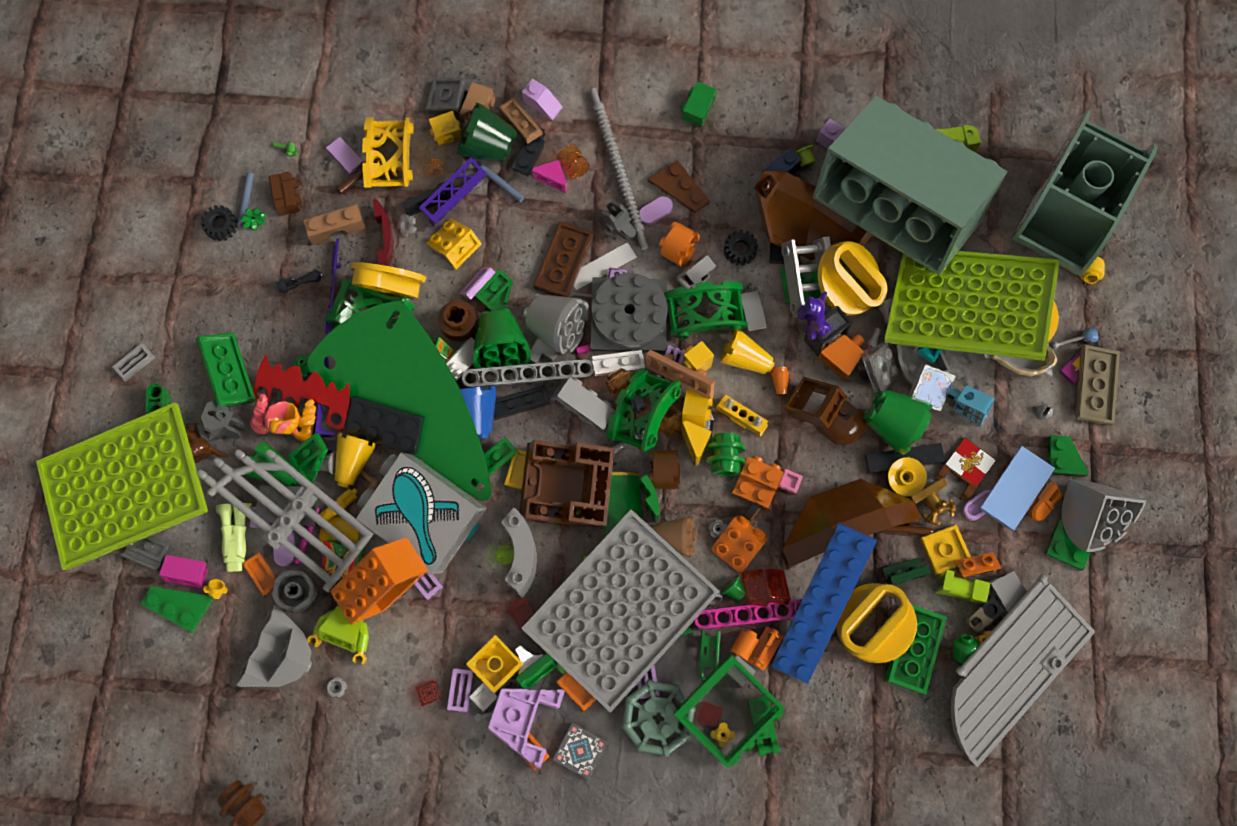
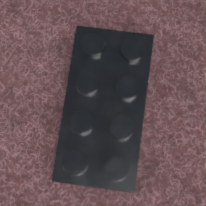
(384, 425)

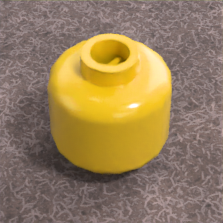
(1094, 272)

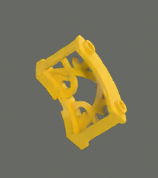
(373, 170)

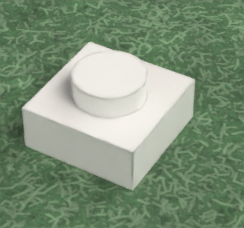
(483, 697)

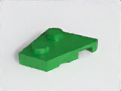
(495, 292)
(309, 457)
(1064, 550)

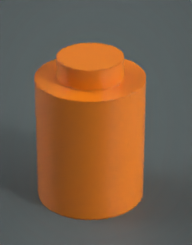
(744, 644)

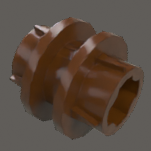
(455, 310)
(241, 804)

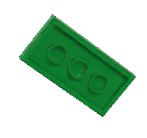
(225, 369)

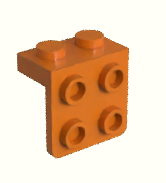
(739, 543)

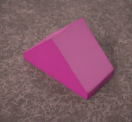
(551, 175)

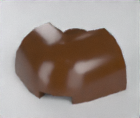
(846, 426)

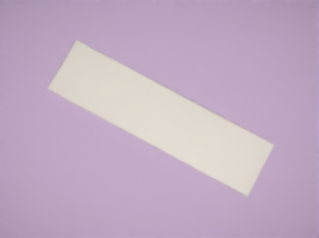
(601, 265)

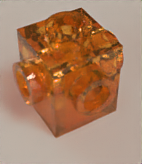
(671, 422)

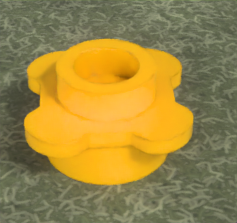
(215, 588)
(729, 735)

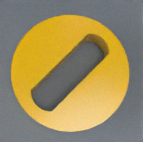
(387, 279)
(841, 287)
(892, 638)

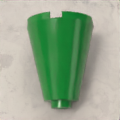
(260, 457)

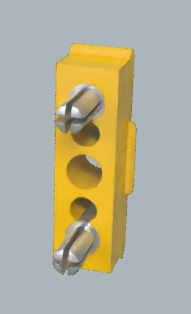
(758, 425)

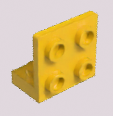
(454, 242)

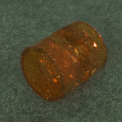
(573, 161)

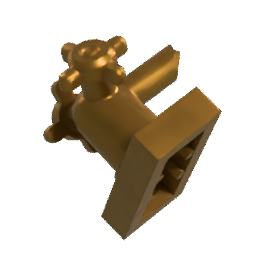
(934, 502)

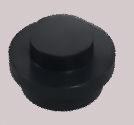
(637, 403)

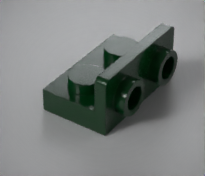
(905, 572)

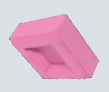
(790, 481)

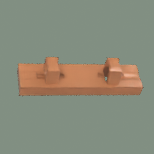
(674, 371)

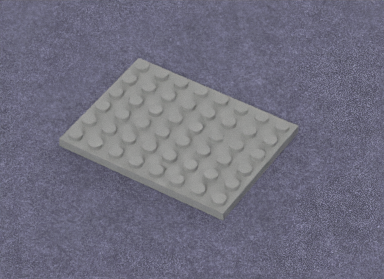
(620, 610)

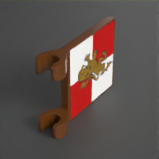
(969, 465)

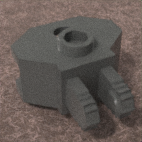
(617, 220)
(218, 422)

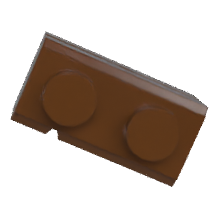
(284, 193)

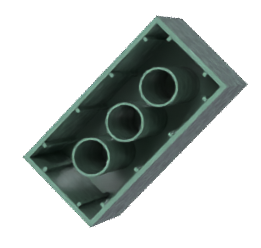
(907, 183)

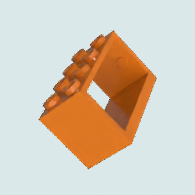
(378, 580)

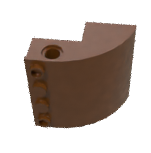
(564, 481)

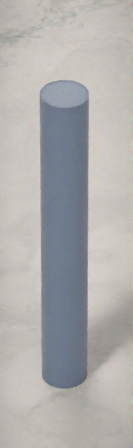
(504, 185)
(246, 196)

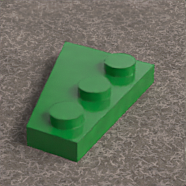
(177, 606)

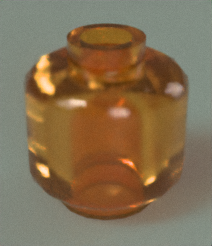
(618, 380)

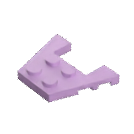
(514, 718)

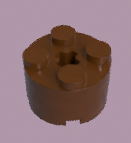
(665, 469)

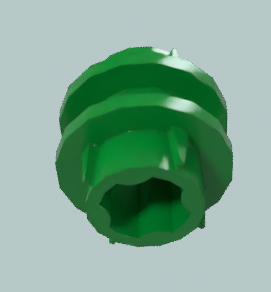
(725, 454)

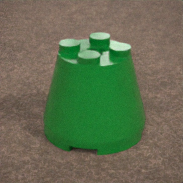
(499, 341)
(898, 419)

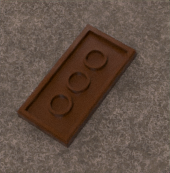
(563, 260)

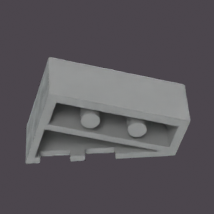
(583, 403)

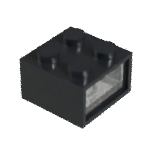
(841, 327)

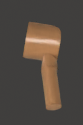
(373, 483)

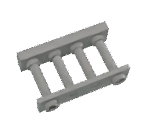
(793, 270)

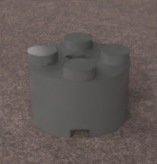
(284, 594)

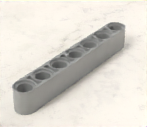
(536, 369)

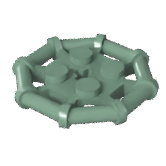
(648, 725)

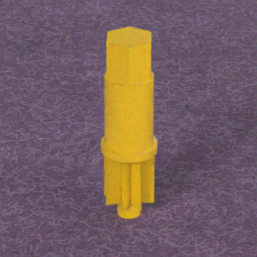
(343, 501)

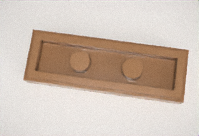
(520, 120)

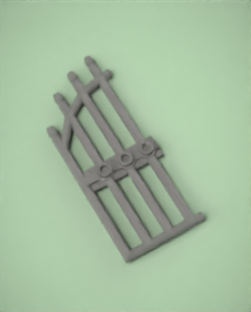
(290, 517)

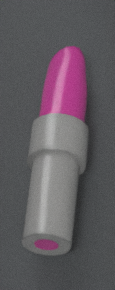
(872, 342)

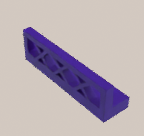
(458, 196)

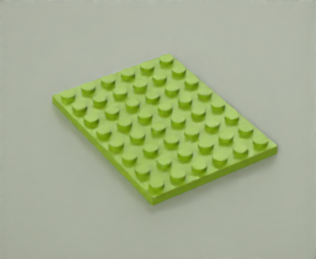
(976, 305)
(121, 486)

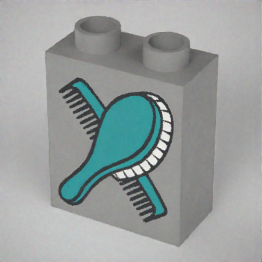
(420, 506)

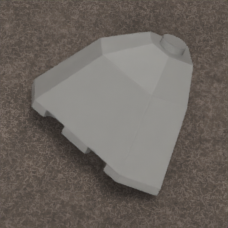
(277, 655)

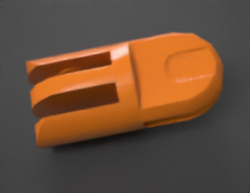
(1045, 502)

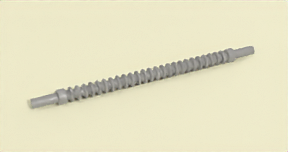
(618, 168)

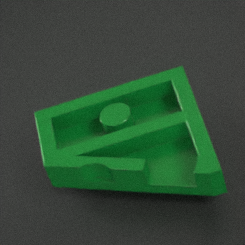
(1065, 457)

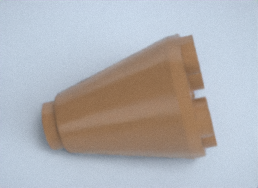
(678, 534)

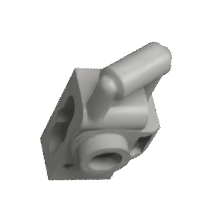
(697, 271)

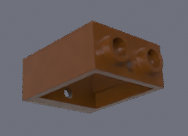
(827, 411)

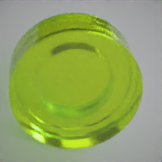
(505, 555)

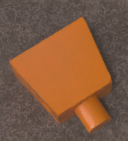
(843, 355)

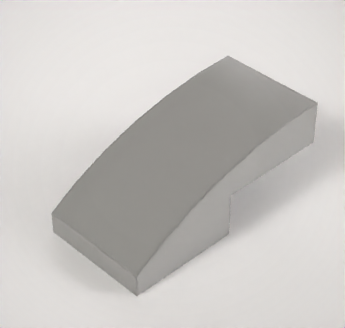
(753, 311)

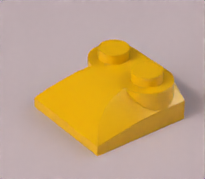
(495, 664)

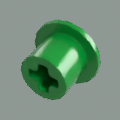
(734, 589)

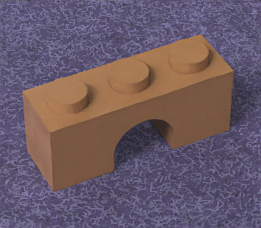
(345, 219)

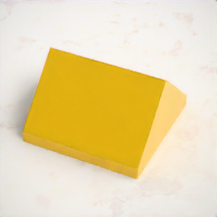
(696, 440)

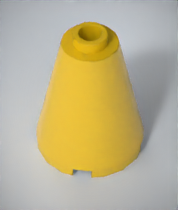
(746, 354)
(350, 458)

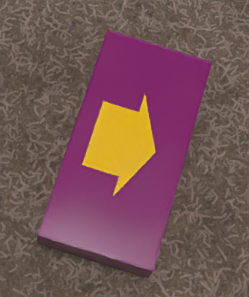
(1071, 370)

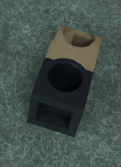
(984, 615)

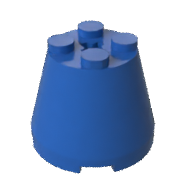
(481, 407)

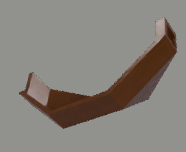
(793, 214)
(854, 504)

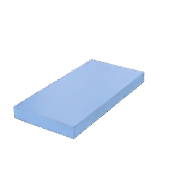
(1017, 488)

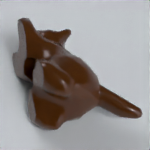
(199, 447)

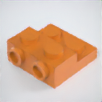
(758, 481)

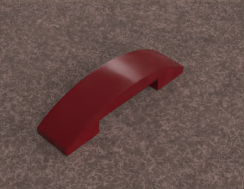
(384, 256)

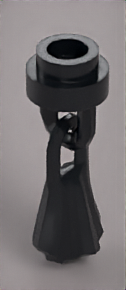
(313, 276)

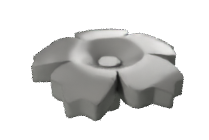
(406, 225)

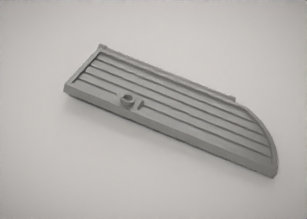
(1014, 668)

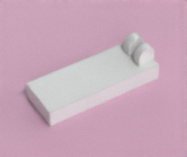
(461, 359)
(609, 363)

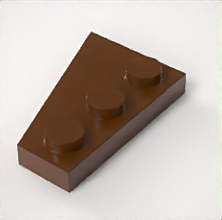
(679, 184)

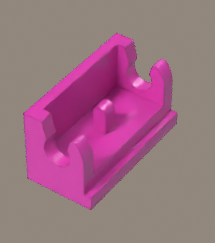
(183, 571)

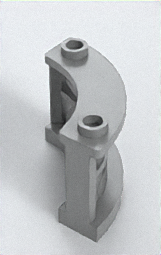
(525, 553)

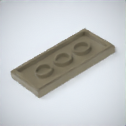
(1097, 385)

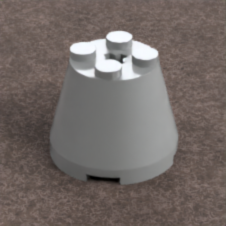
(557, 321)

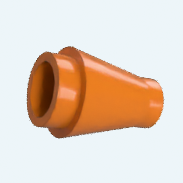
(780, 379)

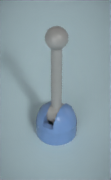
(1089, 335)

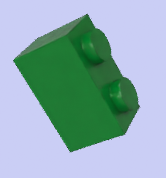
(699, 103)

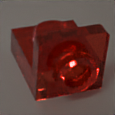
(521, 611)

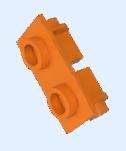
(977, 565)
(765, 648)

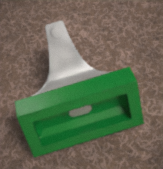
(533, 667)

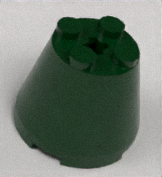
(486, 136)

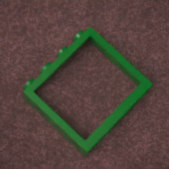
(747, 741)

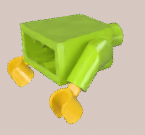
(336, 630)

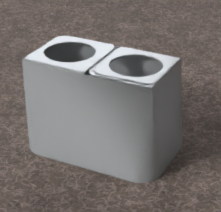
(1007, 591)

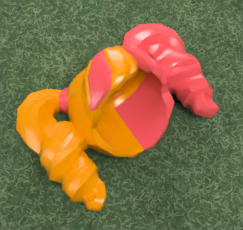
(283, 418)

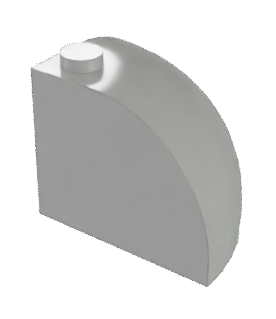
(1098, 514)

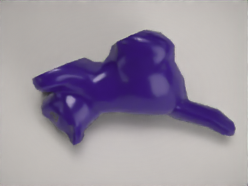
(813, 313)

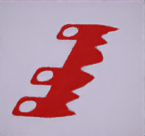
(293, 386)

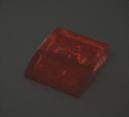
(766, 586)

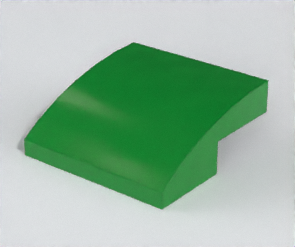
(651, 502)

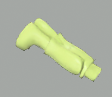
(233, 536)

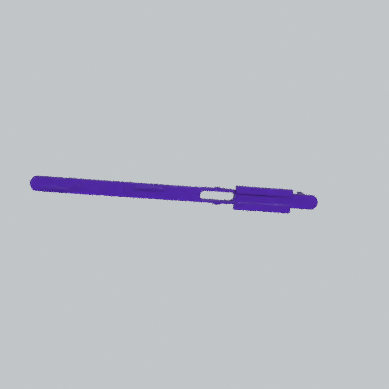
(334, 264)

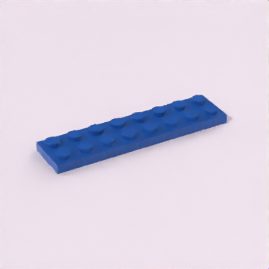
(823, 602)

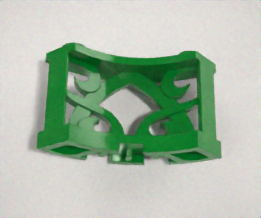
(725, 290)
(359, 302)
(662, 396)

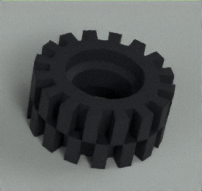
(214, 214)
(737, 257)

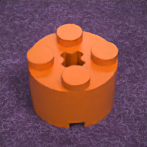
(679, 244)

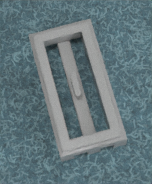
(134, 365)

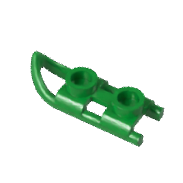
(708, 661)

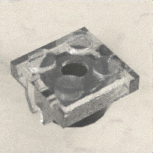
(878, 367)

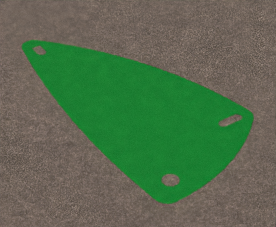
(407, 373)

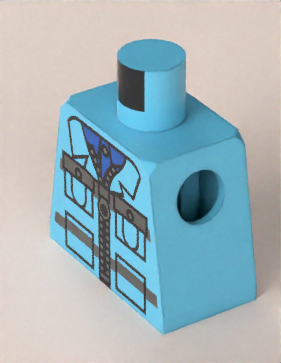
(971, 403)

